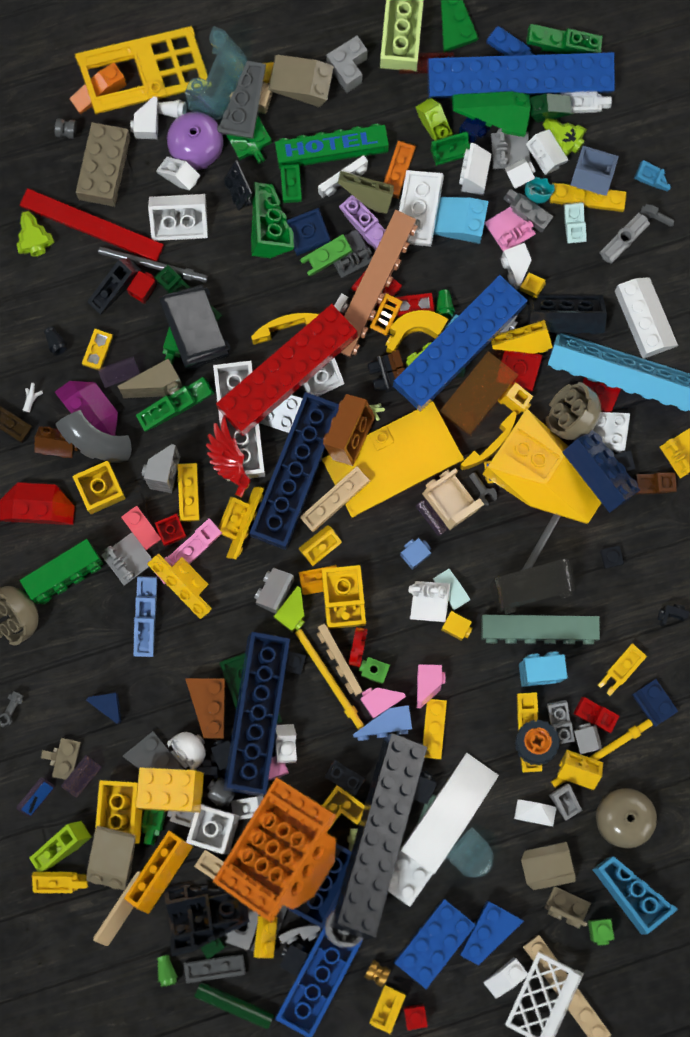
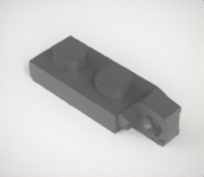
(528, 210)

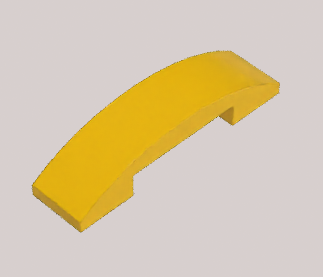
(283, 322)
(475, 459)
(526, 711)

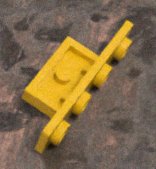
(237, 520)
(183, 581)

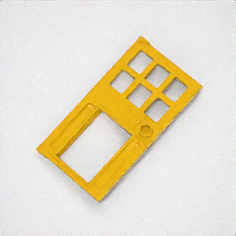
(146, 63)

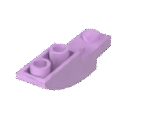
(363, 221)

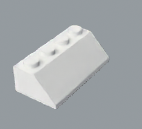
(645, 317)

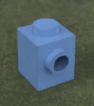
(415, 552)

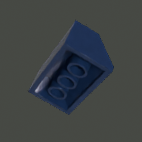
(322, 904)

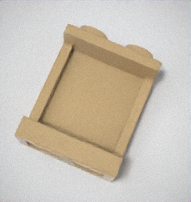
(451, 499)

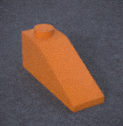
(104, 82)

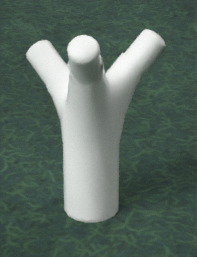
(30, 397)

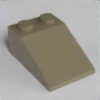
(301, 79)
(154, 382)
(111, 858)

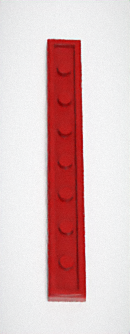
(91, 225)

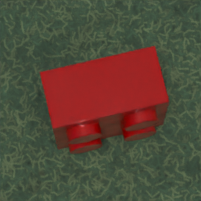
(170, 530)

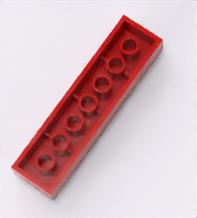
(287, 370)

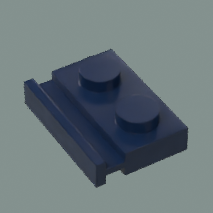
(655, 703)

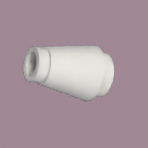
(172, 108)

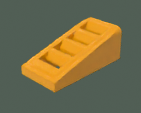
(387, 297)

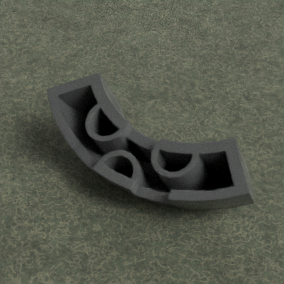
(92, 441)

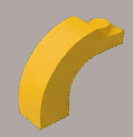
(415, 321)

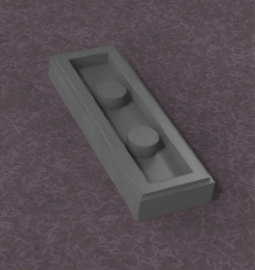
(214, 968)

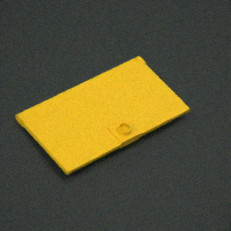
(399, 457)

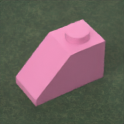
(428, 682)
(380, 700)

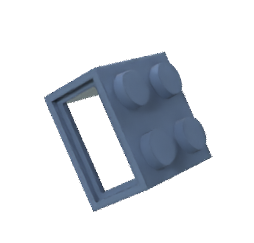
(594, 170)

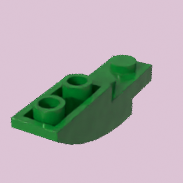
(563, 41)

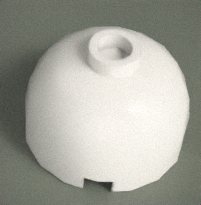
(188, 749)

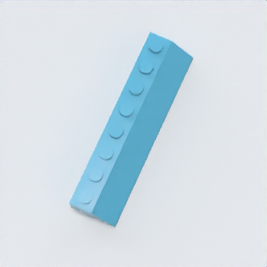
(621, 370)

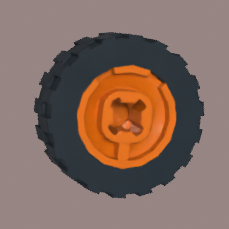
(537, 742)

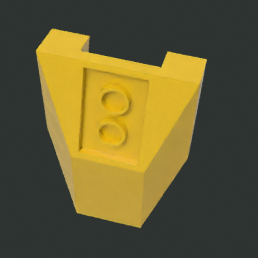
(539, 473)

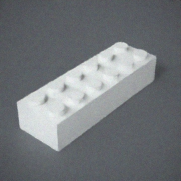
(226, 378)

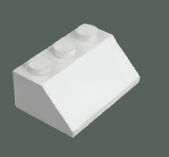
(178, 217)

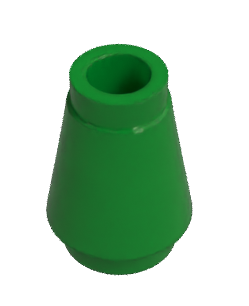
(444, 304)

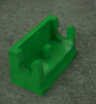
(450, 148)

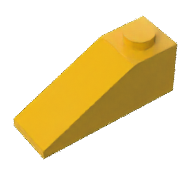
(527, 339)

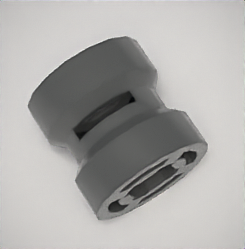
(65, 128)

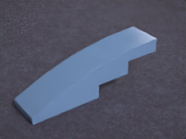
(145, 616)

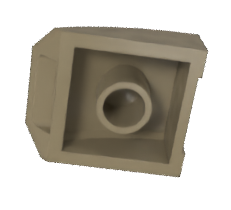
(548, 866)

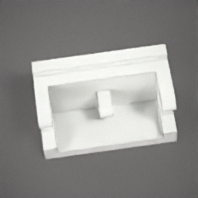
(546, 151)

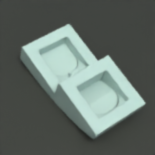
(575, 222)
(457, 594)

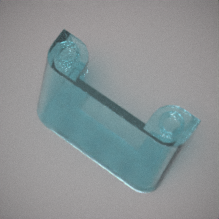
(214, 93)

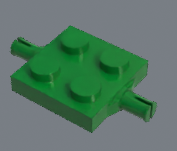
(247, 147)

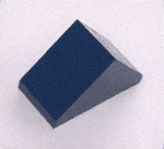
(108, 705)

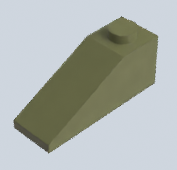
(371, 193)

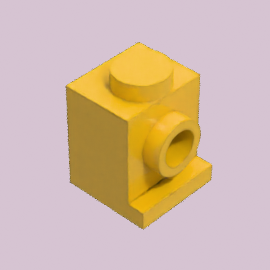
(516, 399)

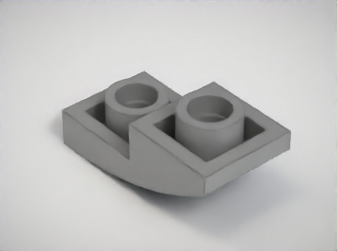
(560, 720)
(306, 931)

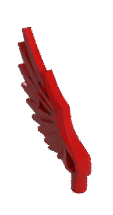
(228, 457)

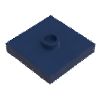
(308, 231)

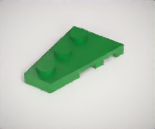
(456, 25)

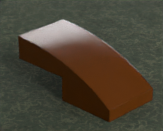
(656, 483)

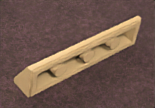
(115, 918)

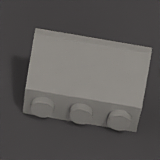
(162, 469)

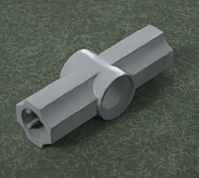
(617, 245)

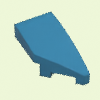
(652, 176)

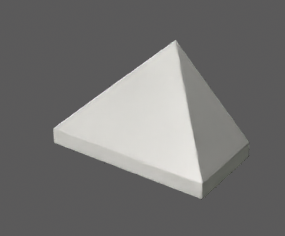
(535, 812)

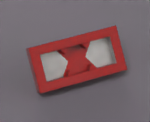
(415, 303)

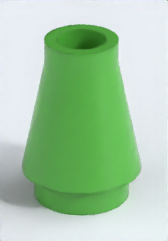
(166, 972)

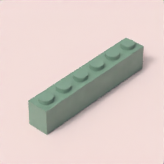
(540, 628)

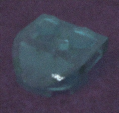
(471, 855)

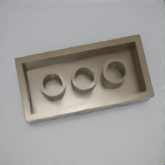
(103, 164)

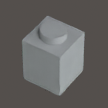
(587, 738)

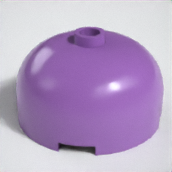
(199, 148)

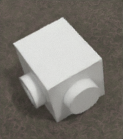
(520, 172)

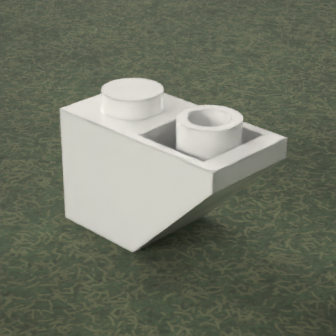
(517, 263)

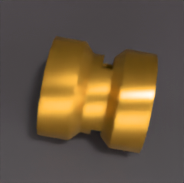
(377, 973)

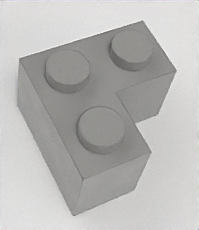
(345, 63)

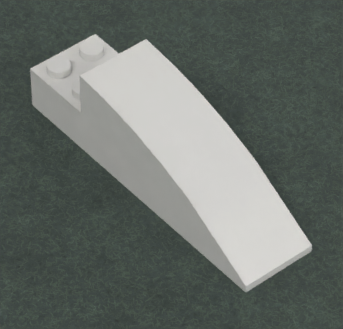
(440, 828)

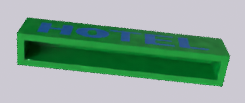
(332, 146)

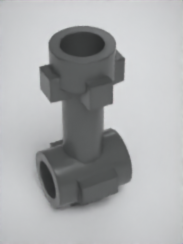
(5, 719)

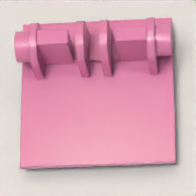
(509, 229)

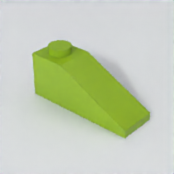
(60, 846)

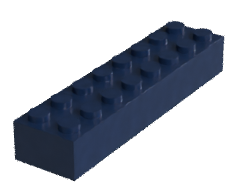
(294, 472)
(256, 714)

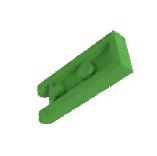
(327, 254)

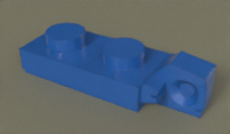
(507, 43)

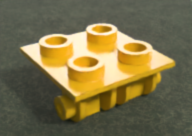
(678, 453)

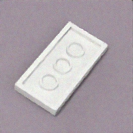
(421, 201)

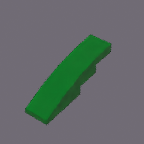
(174, 404)

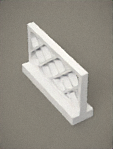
(562, 1002)

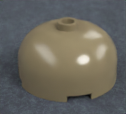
(580, 418)
(21, 613)
(613, 821)

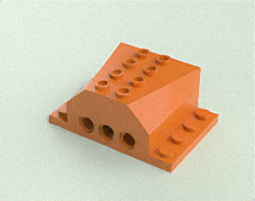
(280, 853)

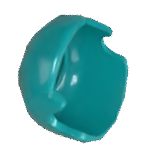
(539, 190)

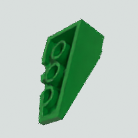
(502, 109)
(269, 225)

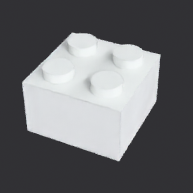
(213, 829)

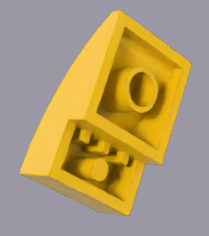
(343, 597)

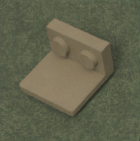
(567, 905)

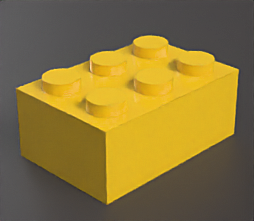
(169, 790)
(118, 807)

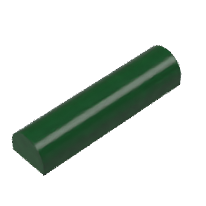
(234, 1005)

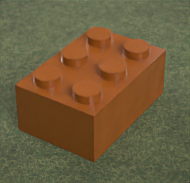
(349, 429)

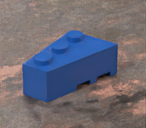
(490, 931)

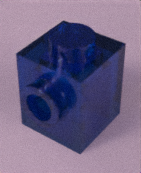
(475, 129)

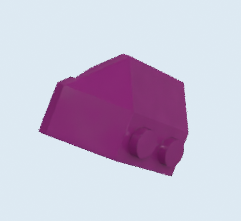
(91, 402)

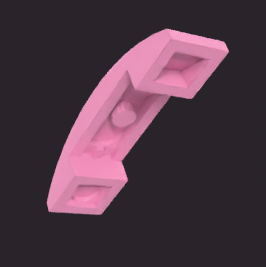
(196, 544)

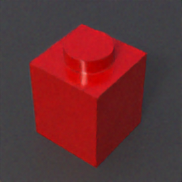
(142, 286)
(415, 1017)

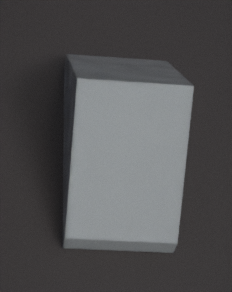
(565, 801)

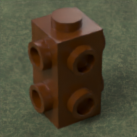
(51, 442)

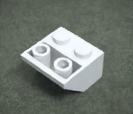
(475, 170)

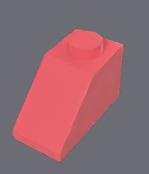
(141, 528)

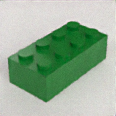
(62, 572)

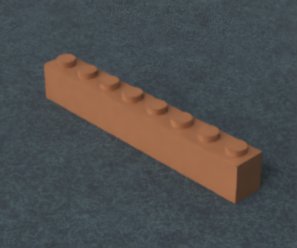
(378, 276)

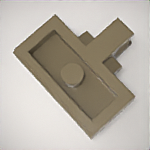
(63, 758)

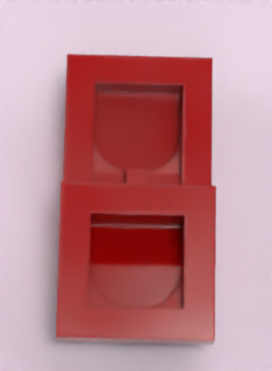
(596, 715)

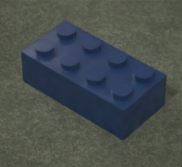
(601, 470)

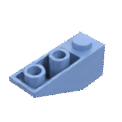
(392, 720)

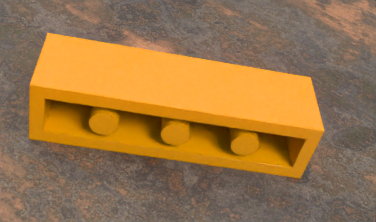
(158, 872)

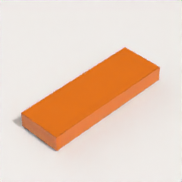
(398, 166)

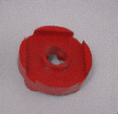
(358, 647)

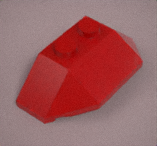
(36, 505)

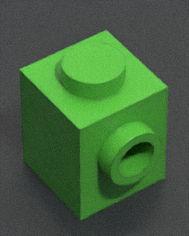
(601, 931)

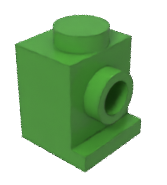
(379, 676)

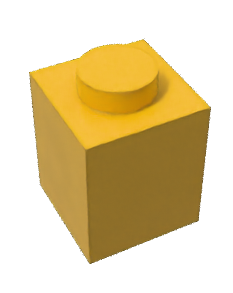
(457, 626)

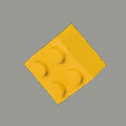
(99, 487)

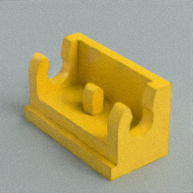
(580, 769)
(387, 1009)

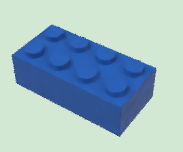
(434, 943)

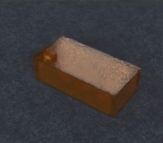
(479, 393)

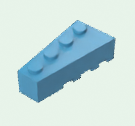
(634, 896)

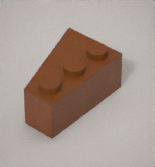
(209, 703)

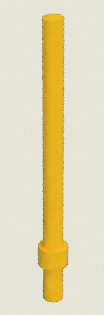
(351, 711)
(634, 732)

